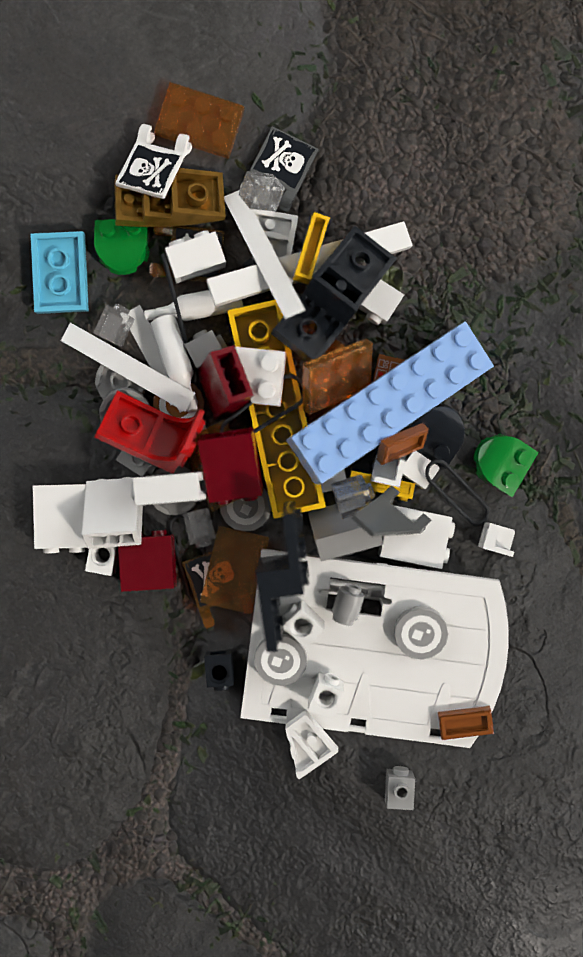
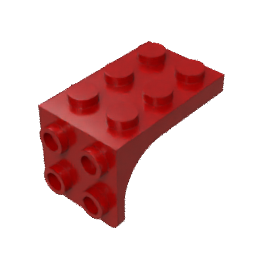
(150, 432)

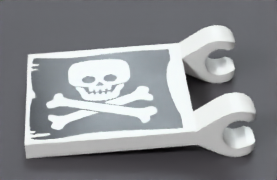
(152, 167)

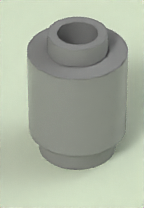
(347, 604)

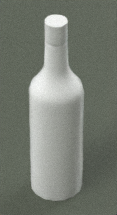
(193, 307)
(173, 352)

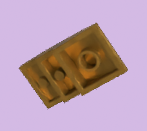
(191, 200)

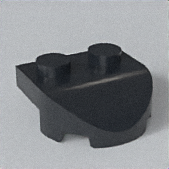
(444, 433)

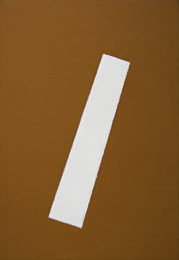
(264, 256)
(146, 341)
(128, 367)

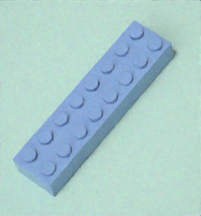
(389, 403)

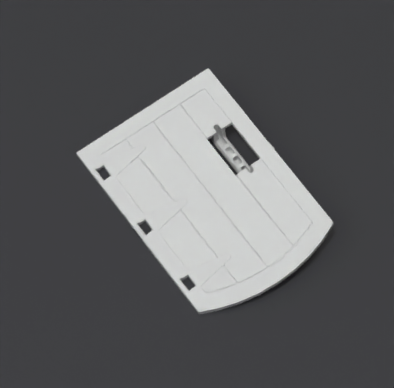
(380, 682)

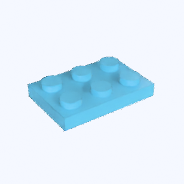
(59, 272)

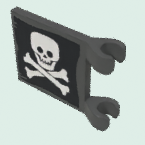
(287, 160)

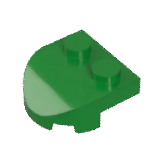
(120, 247)
(503, 462)

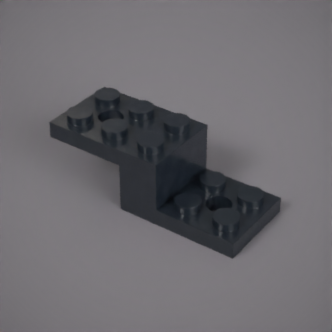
(335, 294)
(282, 576)

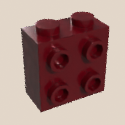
(149, 564)

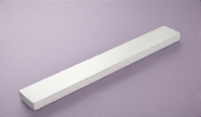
(250, 280)

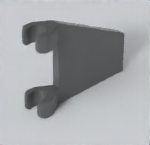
(384, 519)

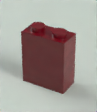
(224, 382)
(231, 465)

